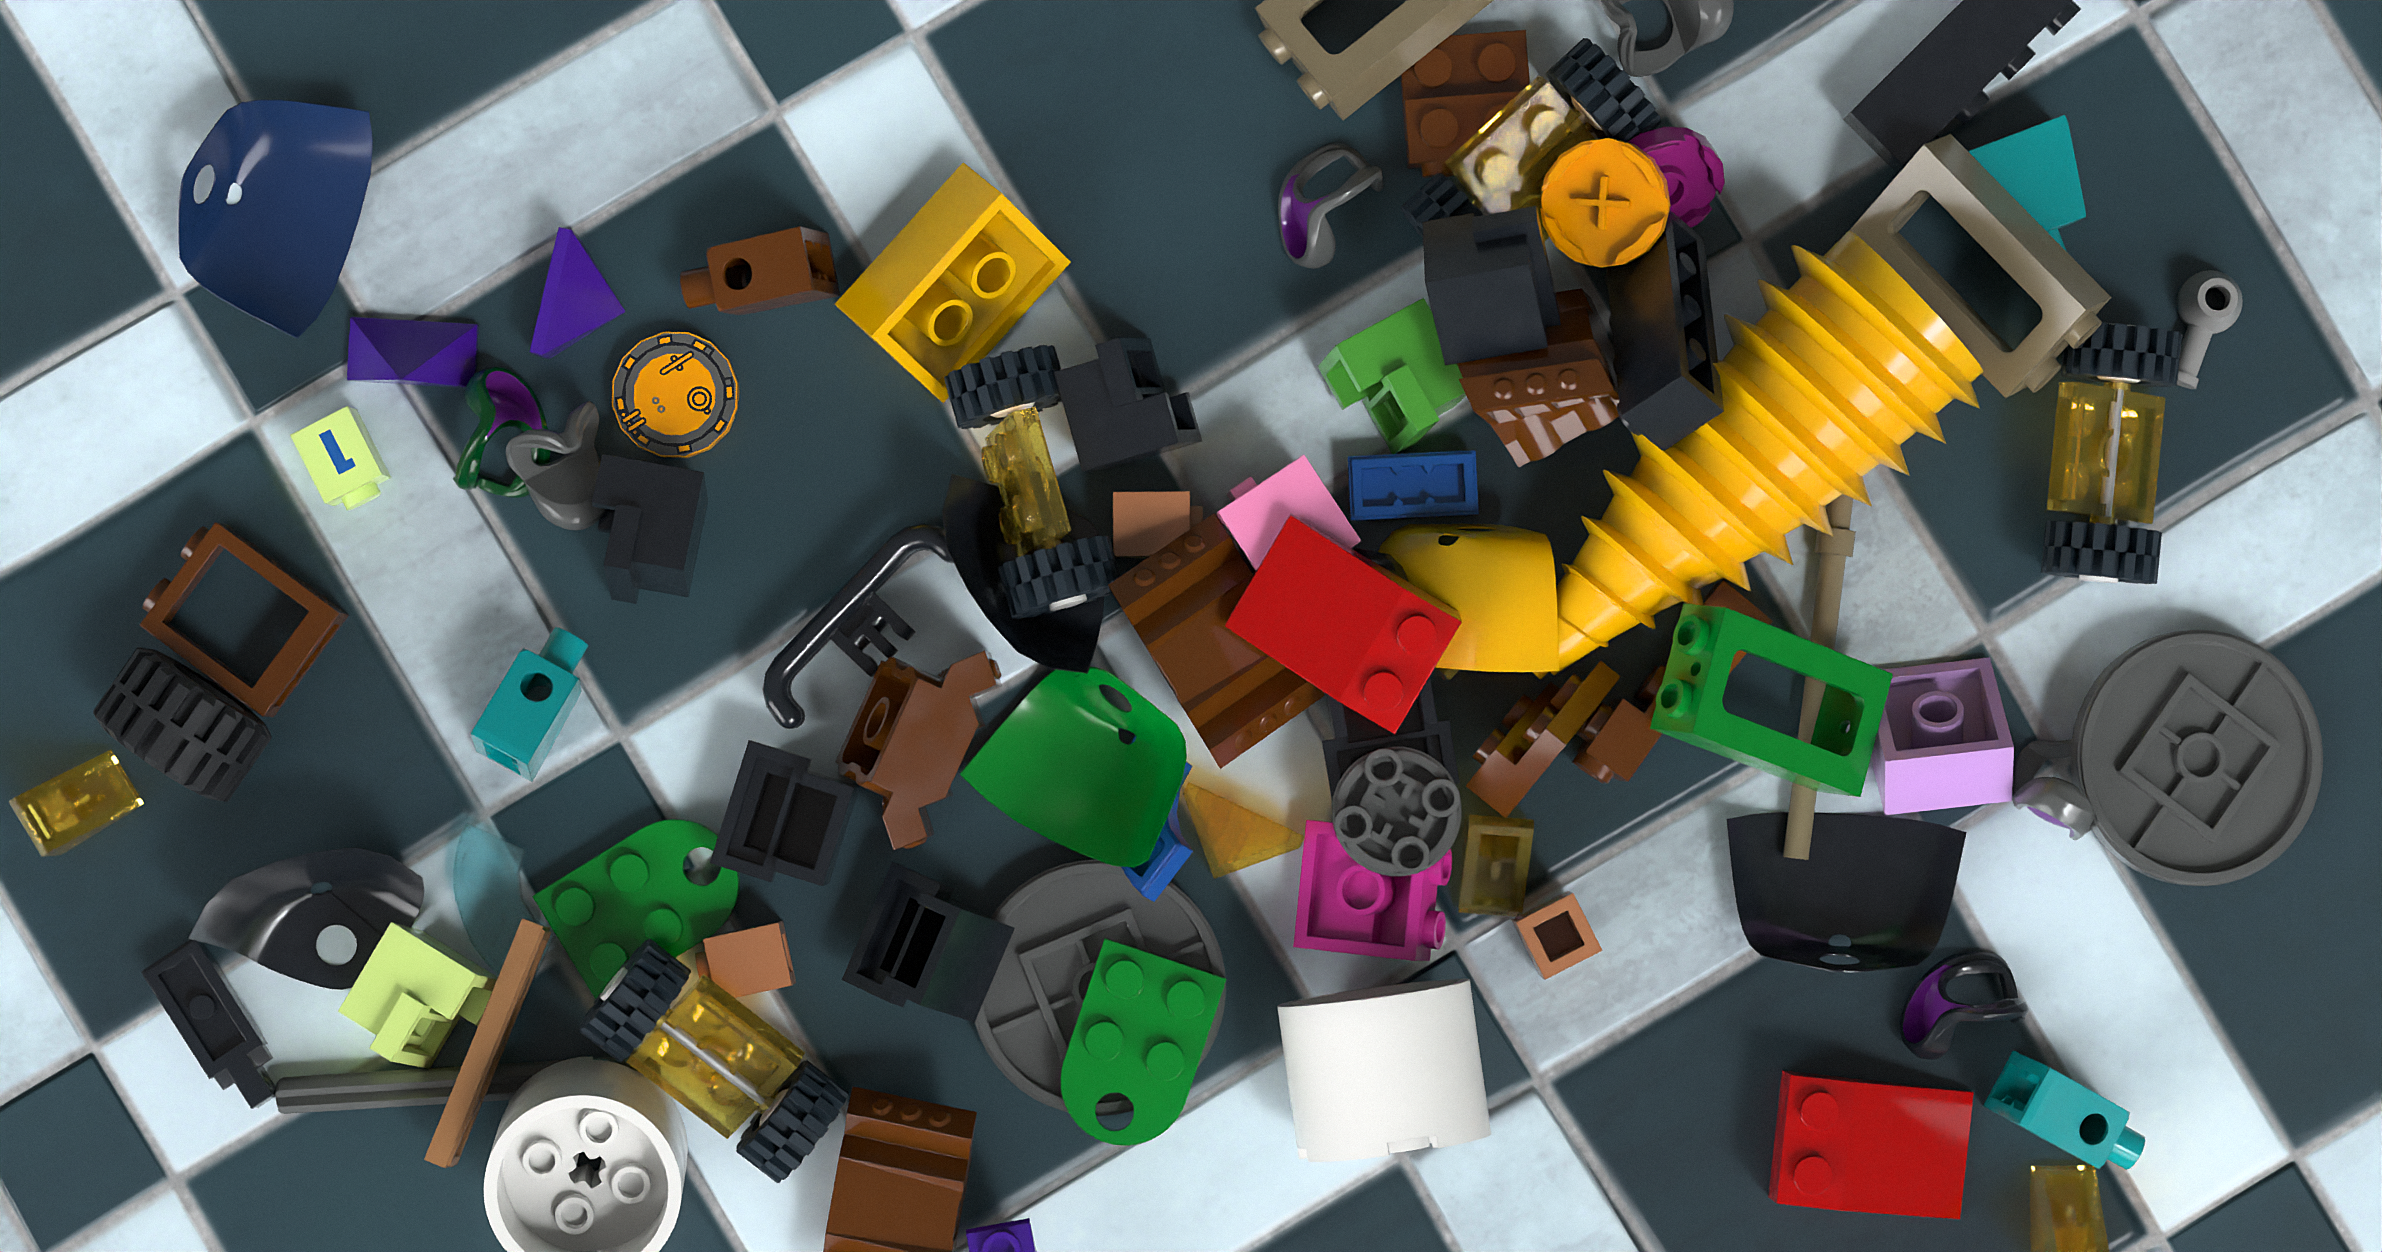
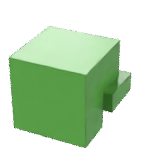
(1396, 374)

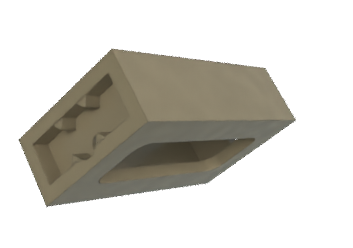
(1371, 61)
(2012, 238)

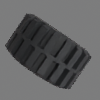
(182, 724)

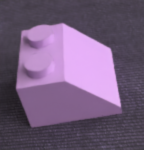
(1943, 739)

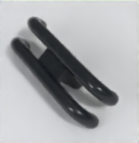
(850, 620)

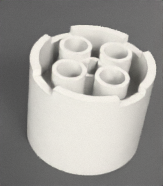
(1384, 1070)
(550, 1204)

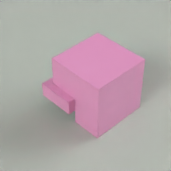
(1262, 509)

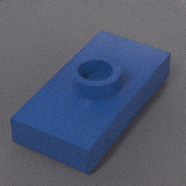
(1412, 485)

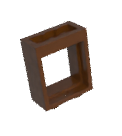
(295, 656)

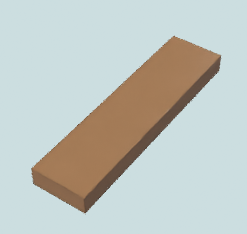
(488, 1044)

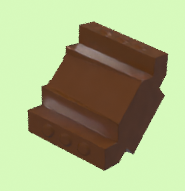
(1552, 392)
(1221, 680)
(915, 737)
(900, 1175)

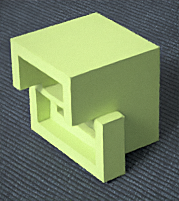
(415, 995)

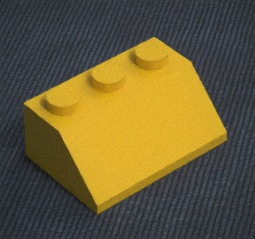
(953, 280)

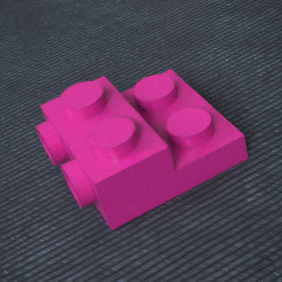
(1363, 911)

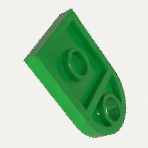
(637, 895)
(1138, 1038)

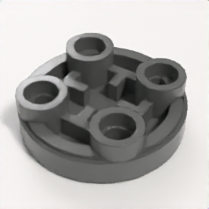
(1396, 811)

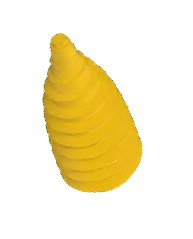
(1809, 408)

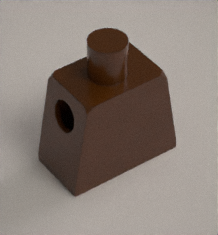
(786, 271)

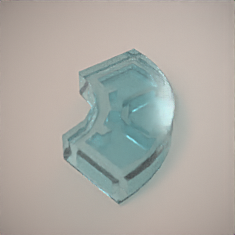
(490, 894)

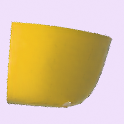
(1498, 585)

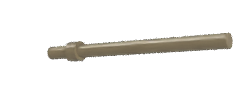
(1823, 632)

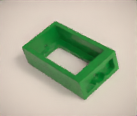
(1695, 682)

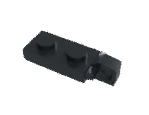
(212, 1020)

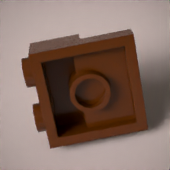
(1459, 91)
(1620, 734)
(1535, 737)

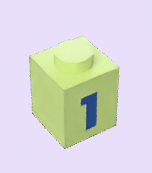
(342, 459)

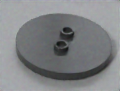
(2197, 757)
(1052, 957)

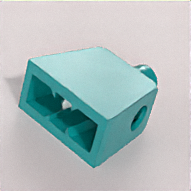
(2039, 173)
(523, 731)
(2064, 1113)

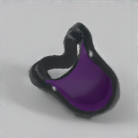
(1932, 1016)

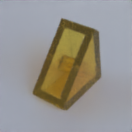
(76, 804)
(1233, 834)
(1494, 864)
(2066, 1210)

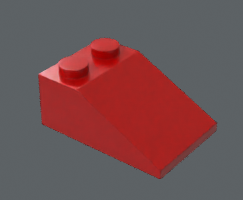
(1344, 623)
(1870, 1146)

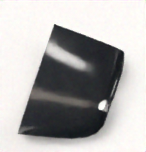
(978, 548)
(1865, 879)
(278, 920)

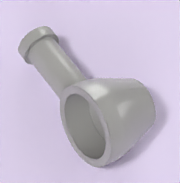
(2202, 320)

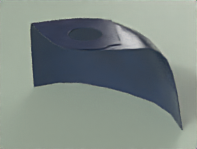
(298, 209)

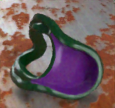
(500, 402)

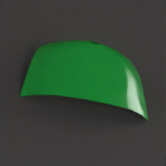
(1070, 775)

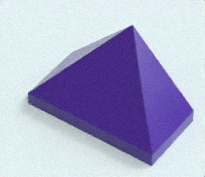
(573, 299)
(412, 352)

